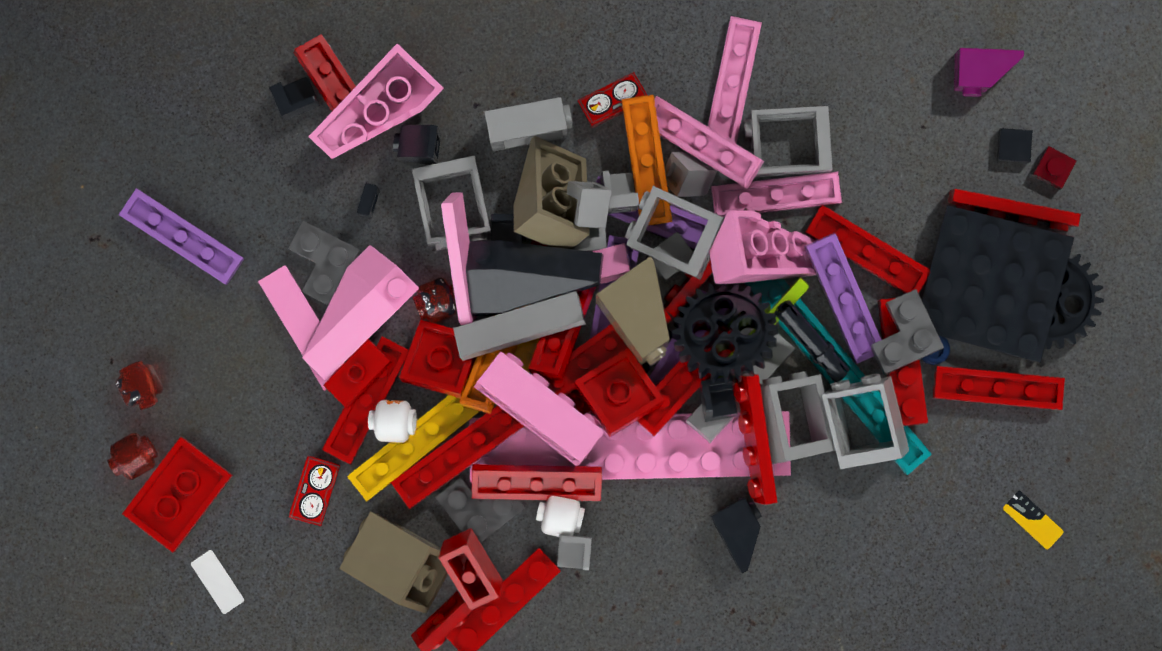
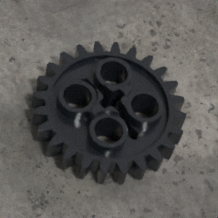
(1080, 286)
(746, 348)

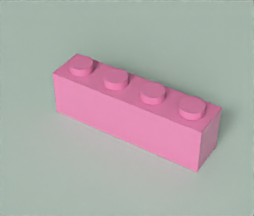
(539, 408)

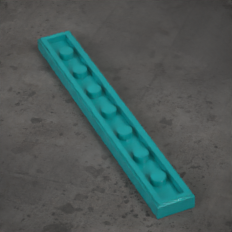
(866, 406)

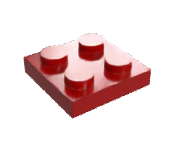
(435, 361)
(619, 392)

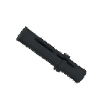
(820, 351)

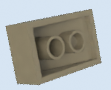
(541, 202)

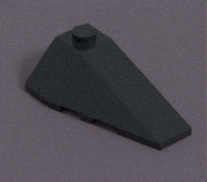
(520, 274)

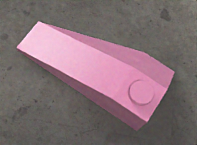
(383, 99)
(757, 250)
(361, 304)

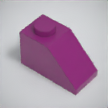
(981, 68)

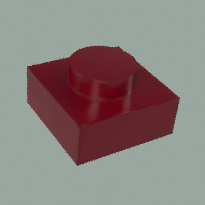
(1054, 167)

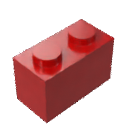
(470, 569)

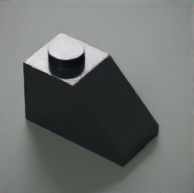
(418, 144)
(739, 530)

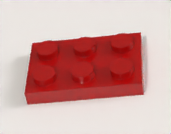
(177, 494)

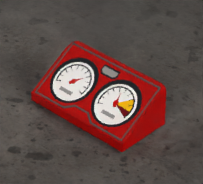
(607, 101)
(314, 490)

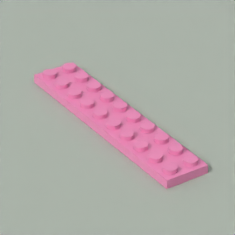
(636, 454)

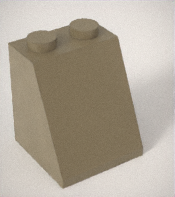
(637, 312)
(395, 563)

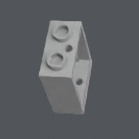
(520, 123)
(821, 138)
(444, 171)
(700, 256)
(816, 415)
(872, 453)

